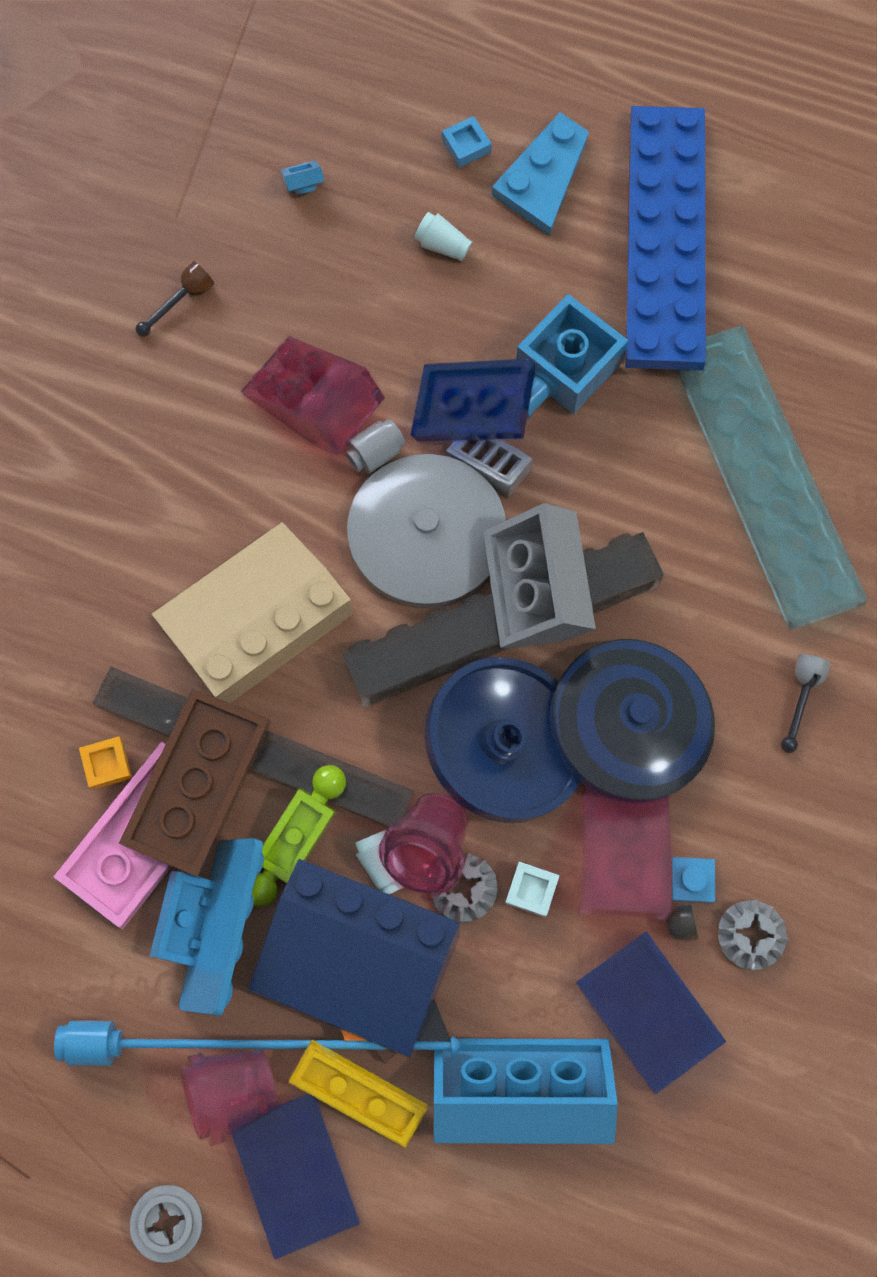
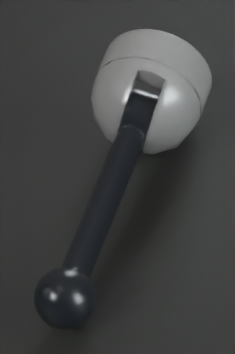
(810, 672)

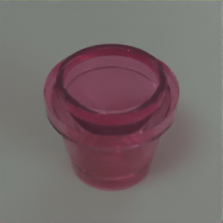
(427, 845)
(227, 1092)

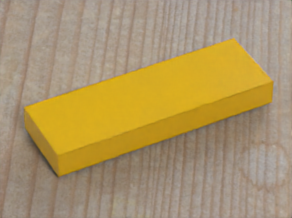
(358, 1093)

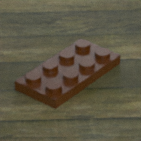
(195, 783)

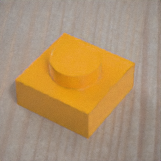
(105, 763)

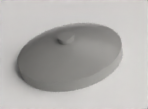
(422, 529)

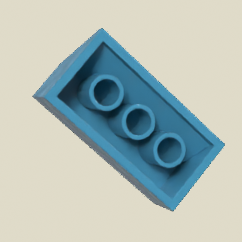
(525, 1092)

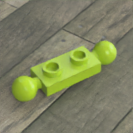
(297, 832)

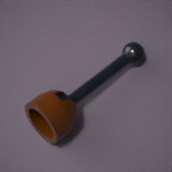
(194, 282)

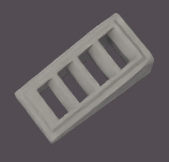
(503, 483)

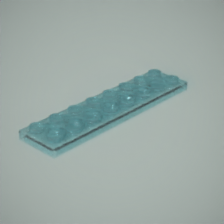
(770, 482)

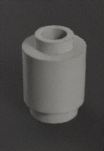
(375, 446)

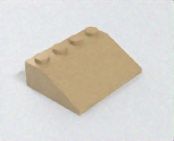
(254, 613)

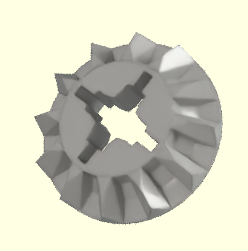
(482, 895)
(738, 947)
(157, 1244)

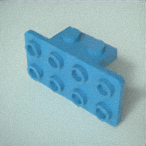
(205, 924)

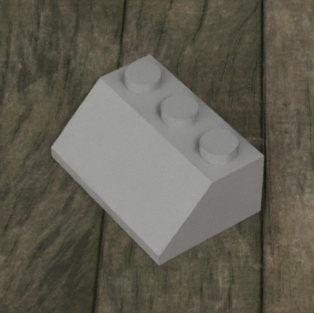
(539, 577)

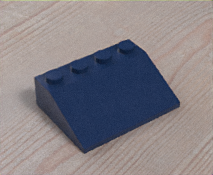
(354, 957)

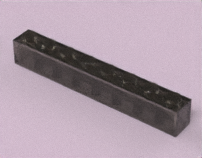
(470, 631)

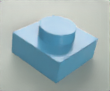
(466, 141)
(302, 177)
(693, 880)

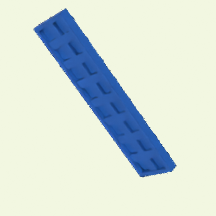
(666, 239)

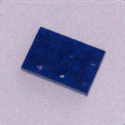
(473, 400)
(650, 1013)
(295, 1176)

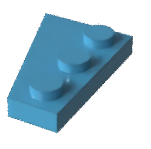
(542, 173)

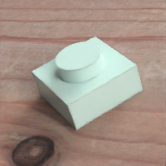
(532, 889)

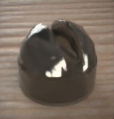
(682, 924)

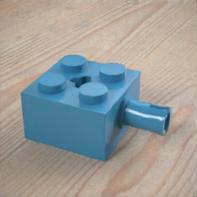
(571, 355)

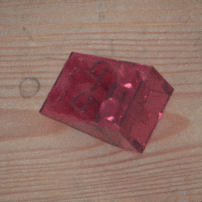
(315, 393)

